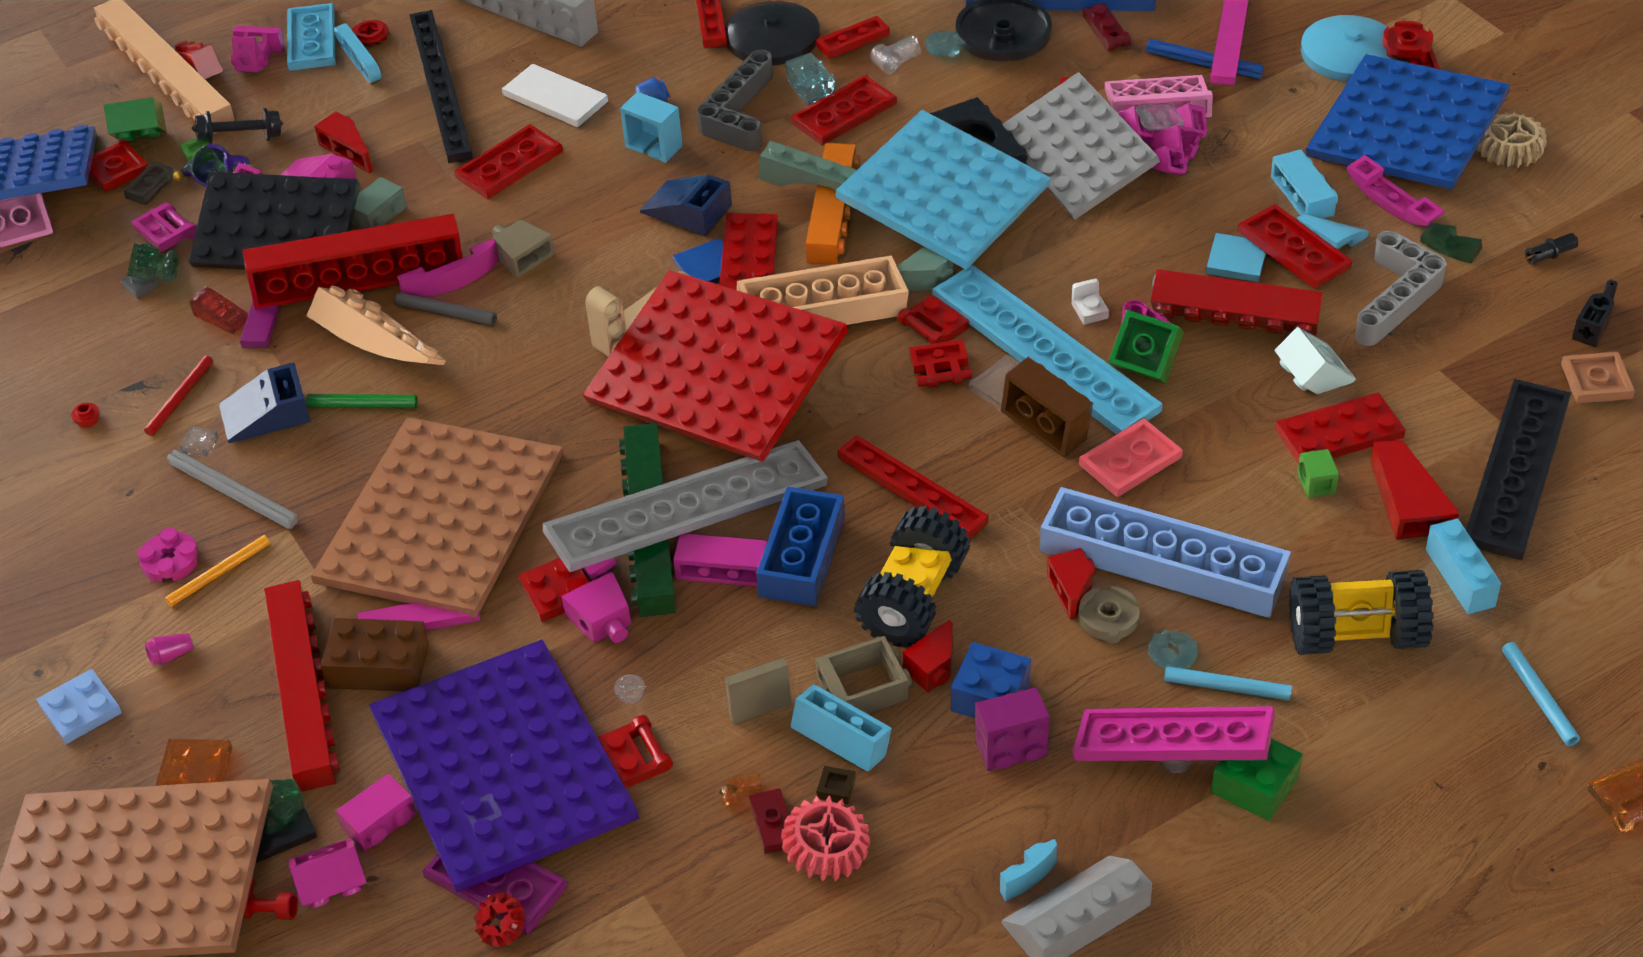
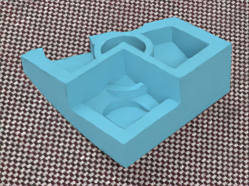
(1333, 232)

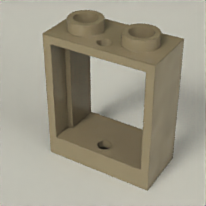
(858, 657)

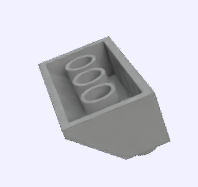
(1081, 909)

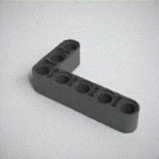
(720, 111)

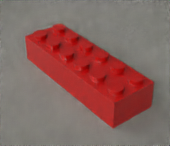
(1235, 302)

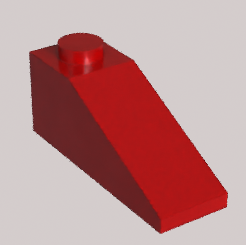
(341, 137)

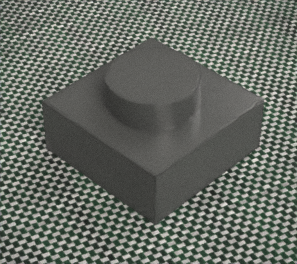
(137, 286)

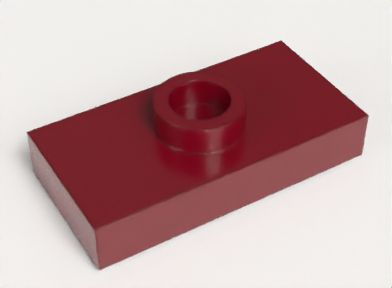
(769, 815)

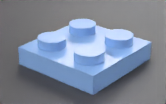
(79, 706)

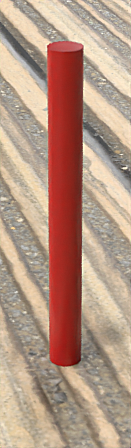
(178, 396)

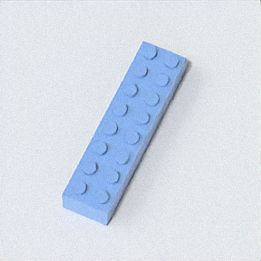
(1167, 551)

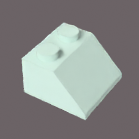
(1312, 363)

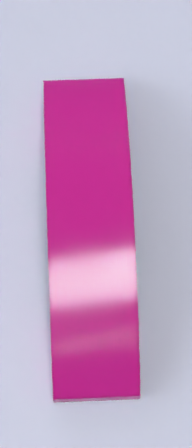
(1370, 179)
(453, 275)

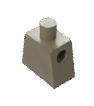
(522, 246)

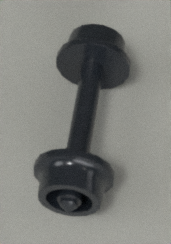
(205, 127)

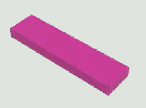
(431, 616)

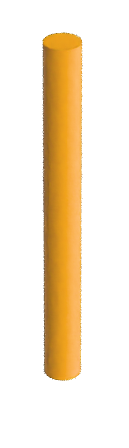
(217, 571)

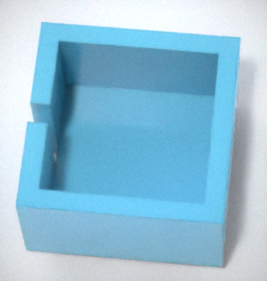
(650, 120)

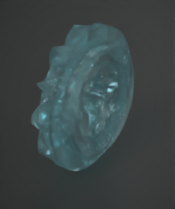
(937, 44)
(1165, 656)

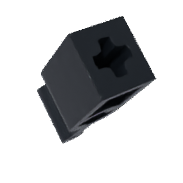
(1595, 316)

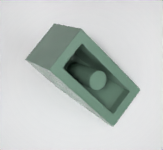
(925, 270)

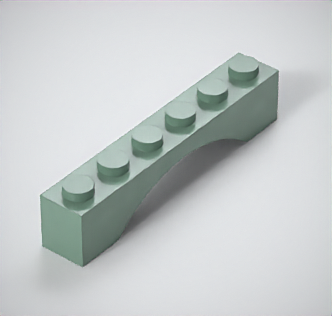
(787, 166)

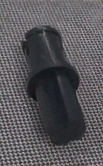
(1551, 248)

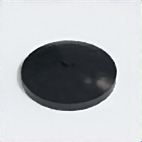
(773, 26)
(1003, 29)

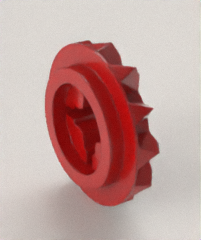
(378, 29)
(511, 924)

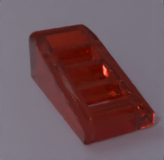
(208, 299)

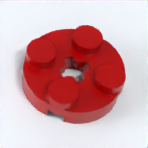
(1396, 40)

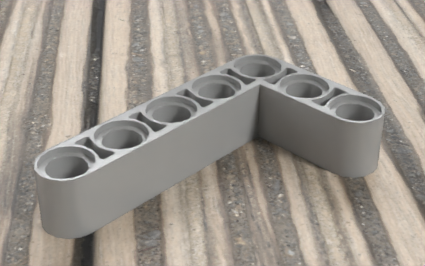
(1421, 276)

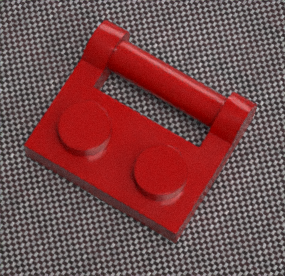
(936, 315)
(627, 758)

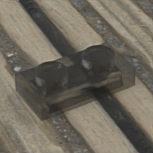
(149, 183)

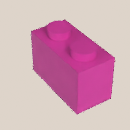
(376, 812)

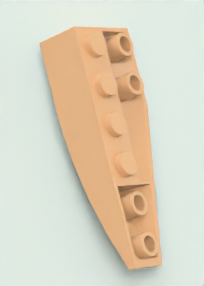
(367, 326)

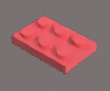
(1130, 457)

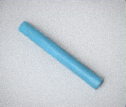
(1228, 683)
(1540, 694)

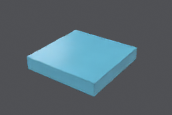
(1235, 258)

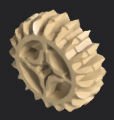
(1513, 140)

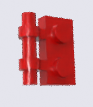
(939, 357)

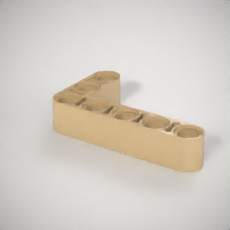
(607, 318)

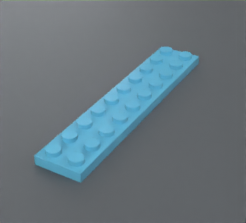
(1027, 333)

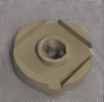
(1105, 627)

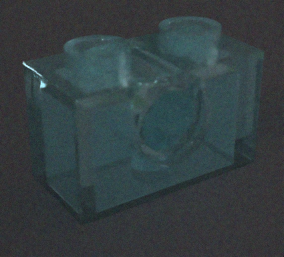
(809, 78)

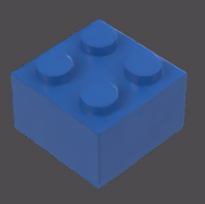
(988, 675)

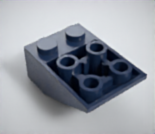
(691, 202)
(265, 405)

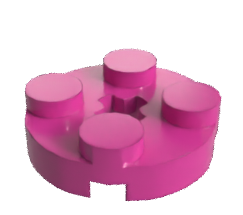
(168, 542)

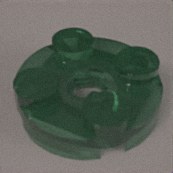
(286, 803)

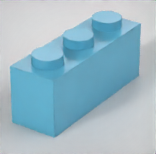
(1303, 184)
(1463, 566)
(840, 727)

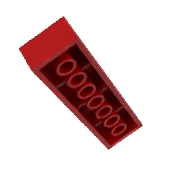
(349, 259)

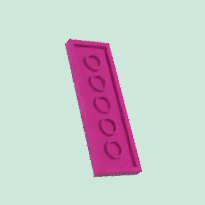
(1175, 734)

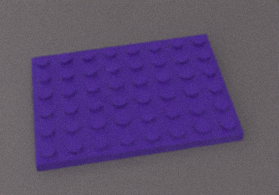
(506, 733)

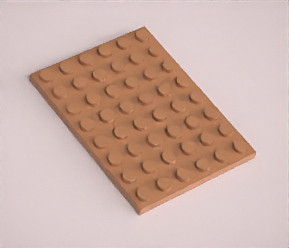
(439, 516)
(131, 870)

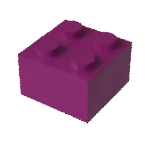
(1011, 729)

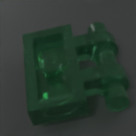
(148, 263)

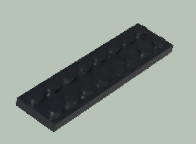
(1517, 469)

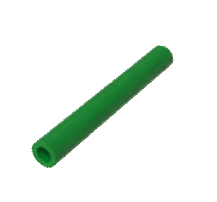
(361, 401)

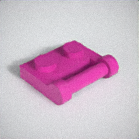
(161, 233)

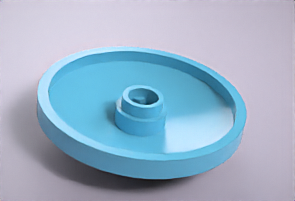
(1339, 44)

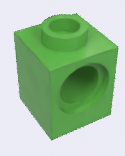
(1317, 473)

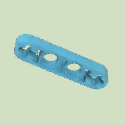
(357, 53)

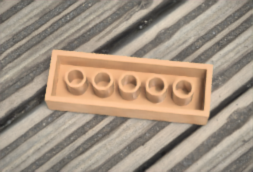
(840, 291)

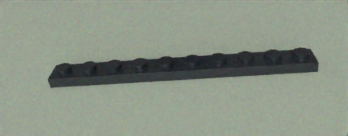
(440, 87)

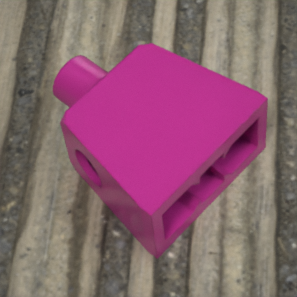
(599, 609)

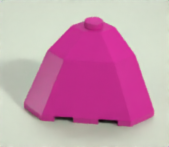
(1175, 144)

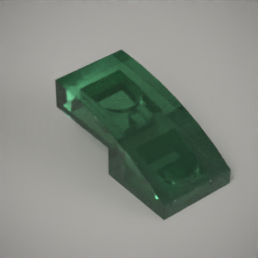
(1446, 241)

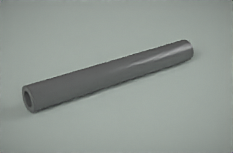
(446, 308)

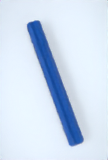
(1199, 57)

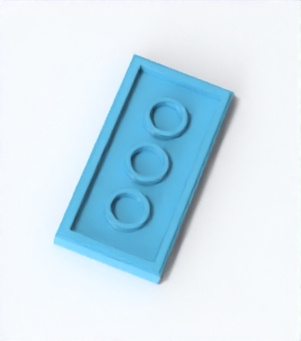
(311, 36)

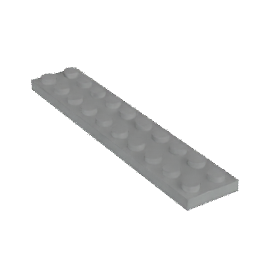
(681, 506)

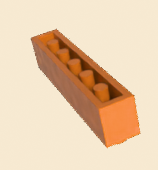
(830, 214)

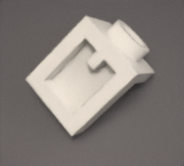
(1088, 302)

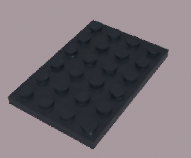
(267, 210)

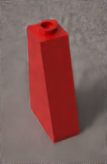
(1408, 491)

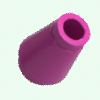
(166, 648)

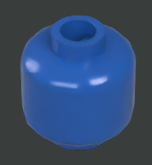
(654, 88)

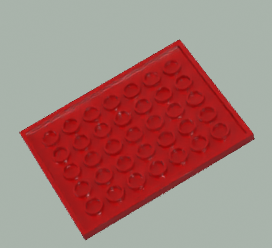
(716, 364)

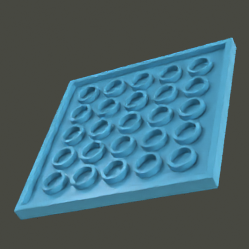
(943, 188)

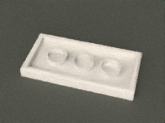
(555, 95)

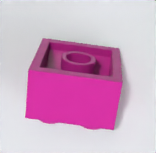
(327, 873)

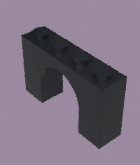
(979, 122)

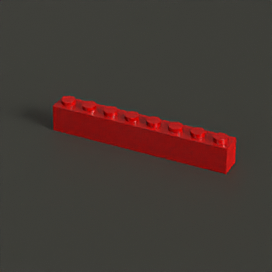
(300, 686)

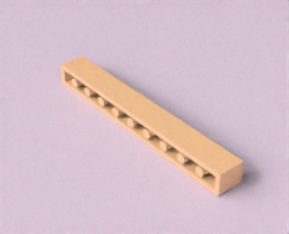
(161, 62)

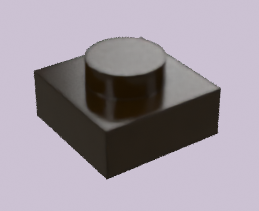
(836, 783)

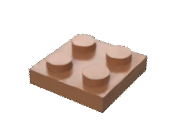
(1597, 377)

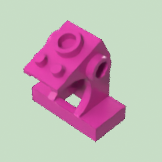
(253, 55)

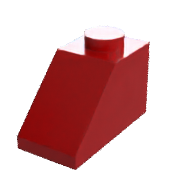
(1070, 578)
(931, 658)

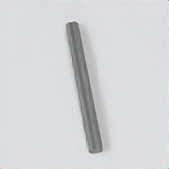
(233, 489)

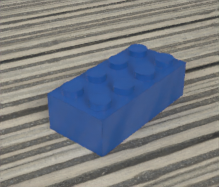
(801, 546)

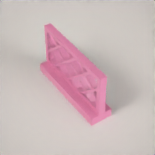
(1194, 95)

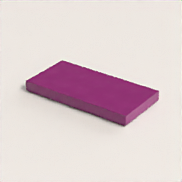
(530, 884)

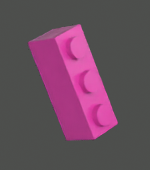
(718, 559)

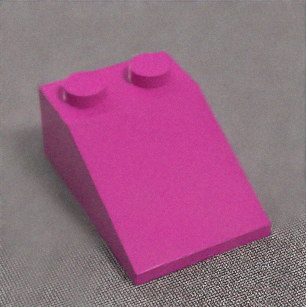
(322, 166)

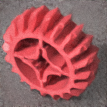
(845, 836)

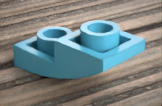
(1037, 864)

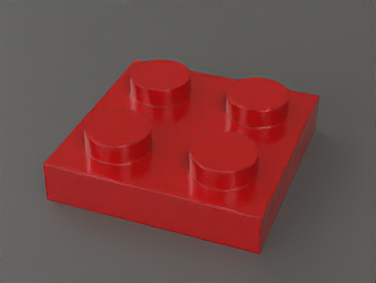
(116, 165)
(548, 584)

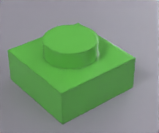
(190, 147)

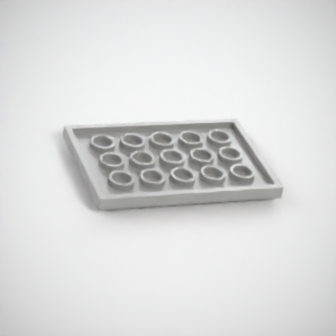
(1080, 145)

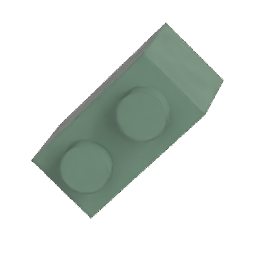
(378, 204)

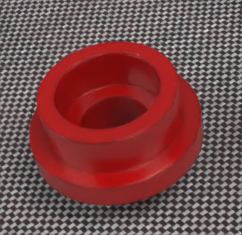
(85, 414)

